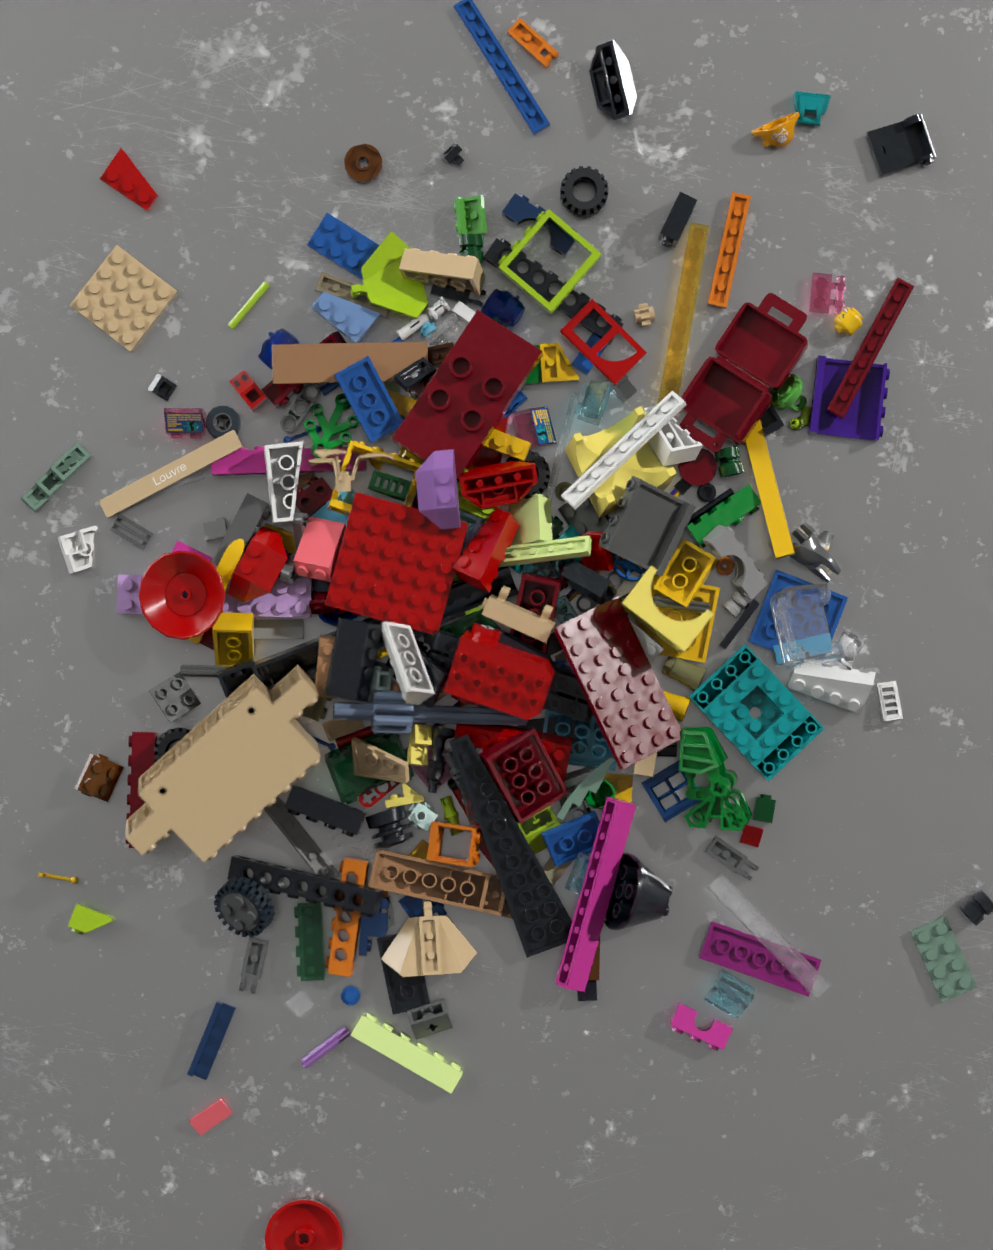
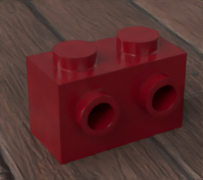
(314, 496)

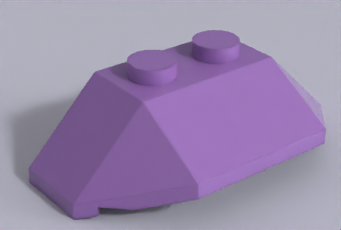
(438, 490)

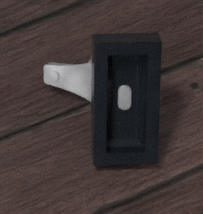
(414, 376)

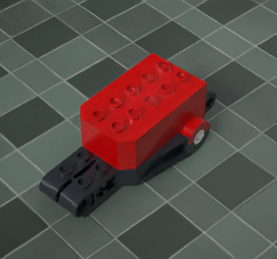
(506, 674)

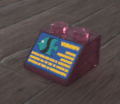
(185, 422)
(534, 426)

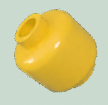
(848, 321)

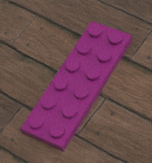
(749, 956)

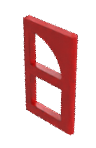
(612, 370)

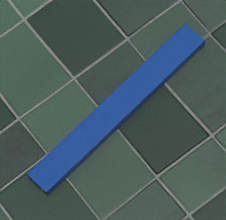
(502, 66)

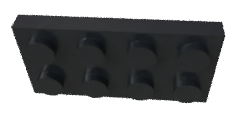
(403, 992)

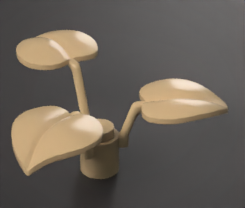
(342, 479)

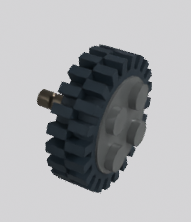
(244, 907)

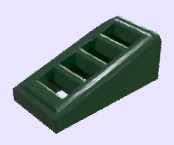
(393, 494)

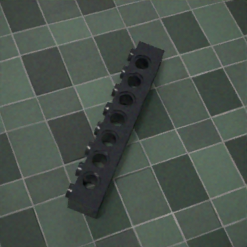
(503, 247)
(370, 895)

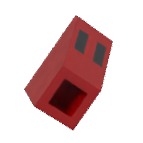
(248, 390)

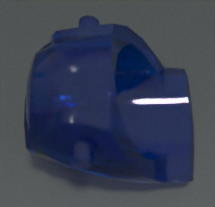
(503, 308)
(278, 337)

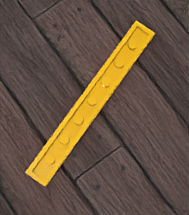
(769, 493)

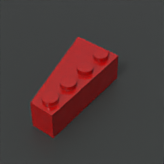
(487, 550)

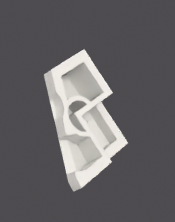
(78, 549)

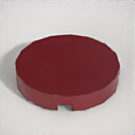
(699, 471)

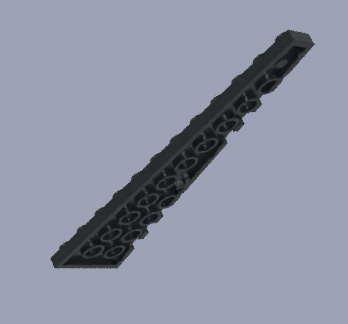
(528, 892)

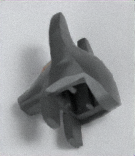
(813, 551)

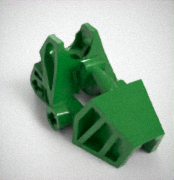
(700, 754)

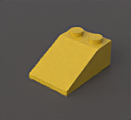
(686, 573)
(233, 638)

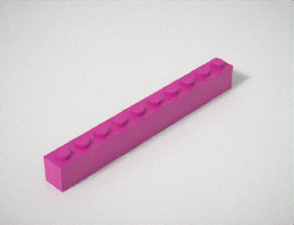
(595, 894)

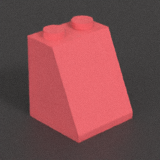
(319, 549)

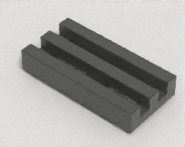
(117, 523)

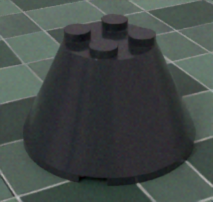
(637, 895)

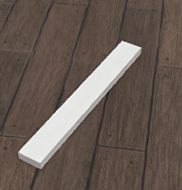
(623, 450)

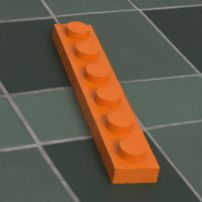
(729, 250)

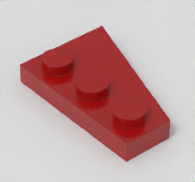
(128, 181)

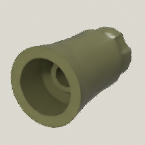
(684, 672)

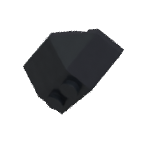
(612, 81)

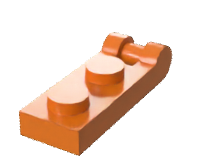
(532, 42)

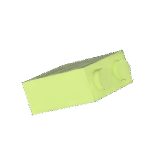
(533, 518)

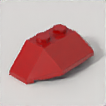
(498, 483)
(258, 566)

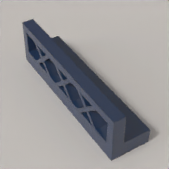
(211, 1040)

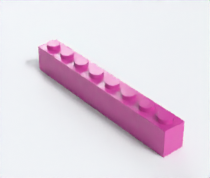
(253, 462)

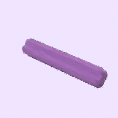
(325, 1047)

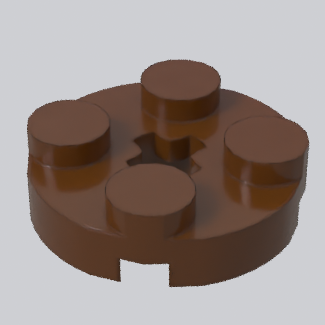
(352, 164)

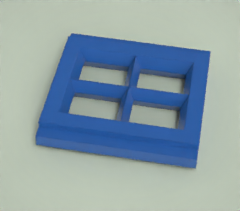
(660, 777)

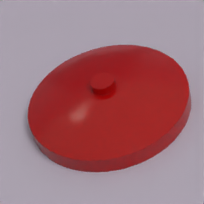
(304, 1226)

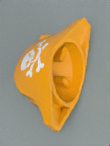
(778, 132)

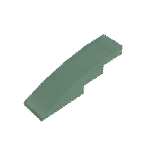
(55, 477)
(590, 782)

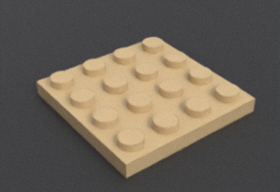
(123, 298)

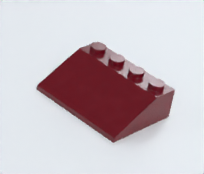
(524, 774)

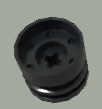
(389, 827)

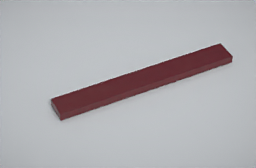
(870, 348)

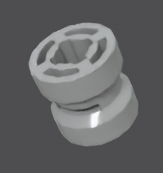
(732, 607)

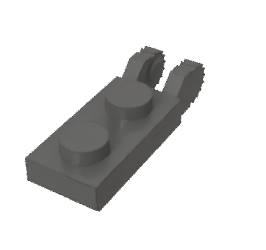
(729, 856)
(253, 962)

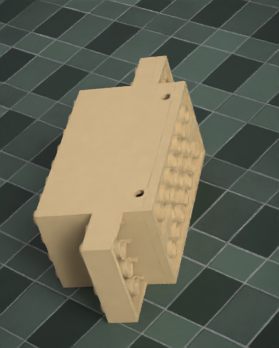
(227, 767)

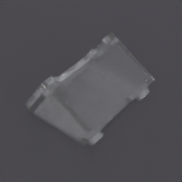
(803, 626)

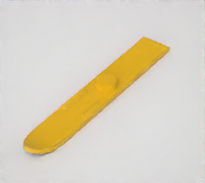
(227, 568)

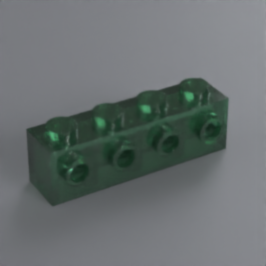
(310, 941)

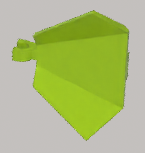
(385, 284)

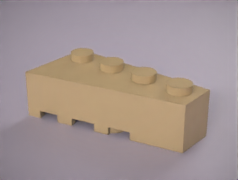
(443, 269)

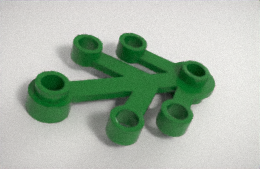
(330, 428)

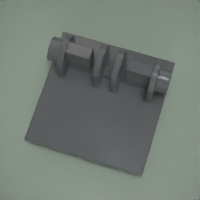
(174, 697)

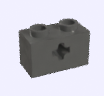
(429, 1019)

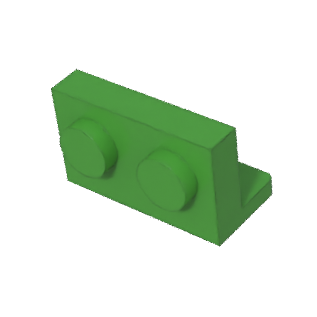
(470, 215)

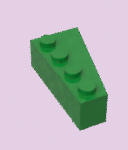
(726, 513)

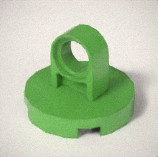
(789, 394)

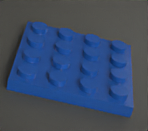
(764, 630)

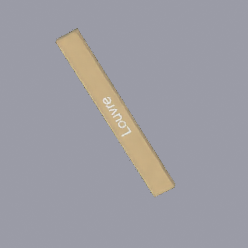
(170, 474)

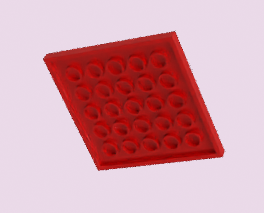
(395, 564)

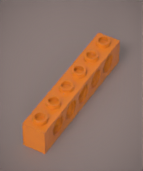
(345, 966)

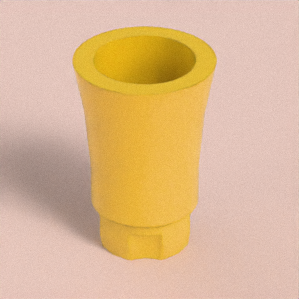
(678, 704)

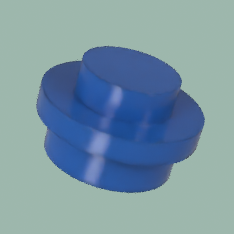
(350, 995)

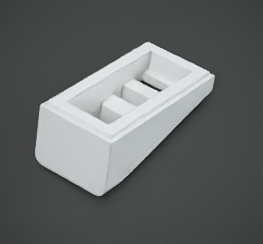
(897, 707)

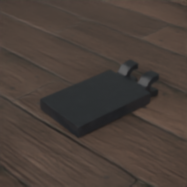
(436, 674)

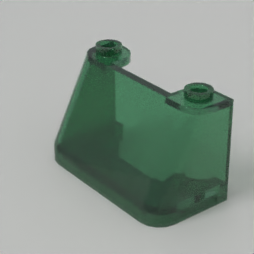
(342, 769)

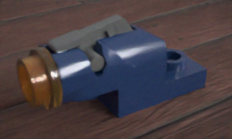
(376, 925)

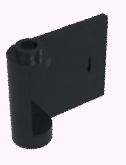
(903, 143)

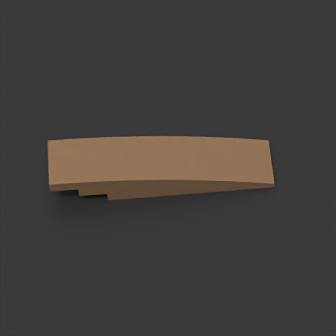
(321, 361)
(438, 883)

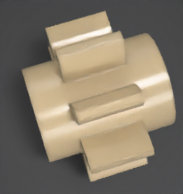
(644, 315)

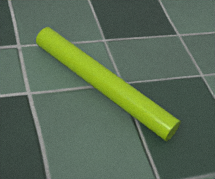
(248, 305)

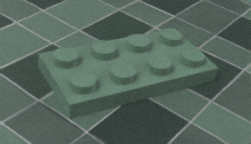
(943, 959)

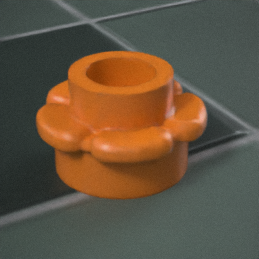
(728, 570)

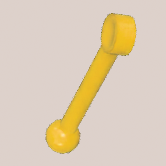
(74, 880)

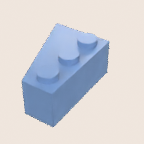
(347, 317)

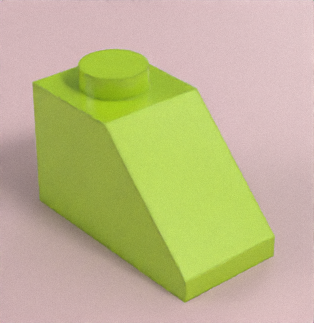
(87, 919)

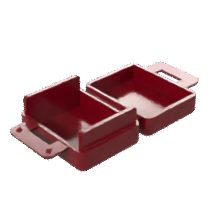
(752, 356)

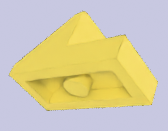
(410, 797)

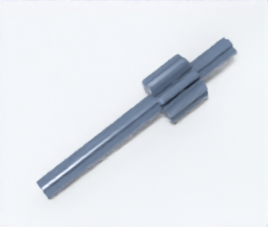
(394, 716)

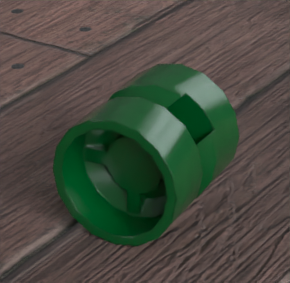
(471, 245)
(729, 461)

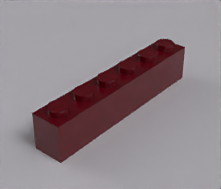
(140, 761)

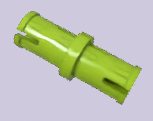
(450, 813)

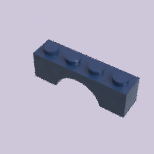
(520, 210)

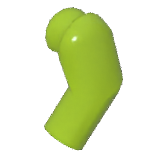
(801, 421)

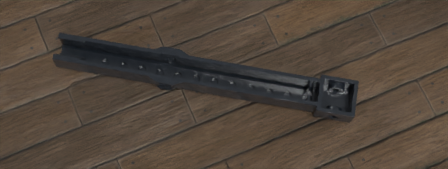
(275, 667)

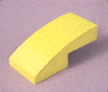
(418, 745)

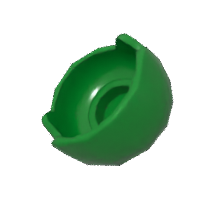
(598, 799)

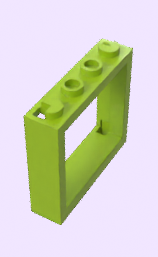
(518, 246)

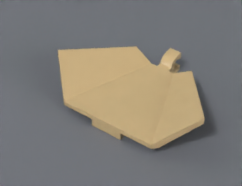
(428, 947)

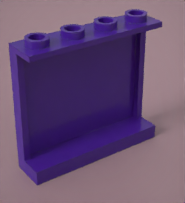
(866, 410)

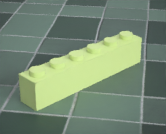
(407, 1053)

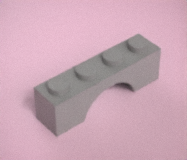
(748, 578)

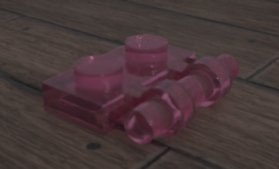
(821, 291)

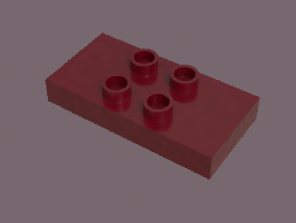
(468, 393)

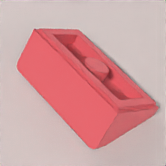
(210, 1116)

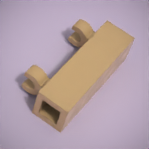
(518, 617)

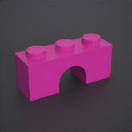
(715, 1035)

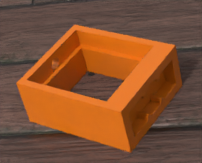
(436, 840)

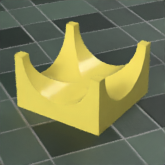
(587, 450)
(642, 608)

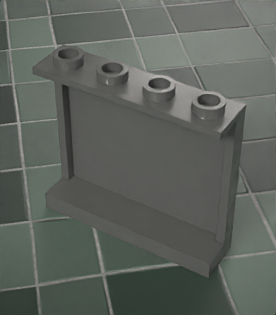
(646, 525)

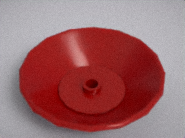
(163, 596)

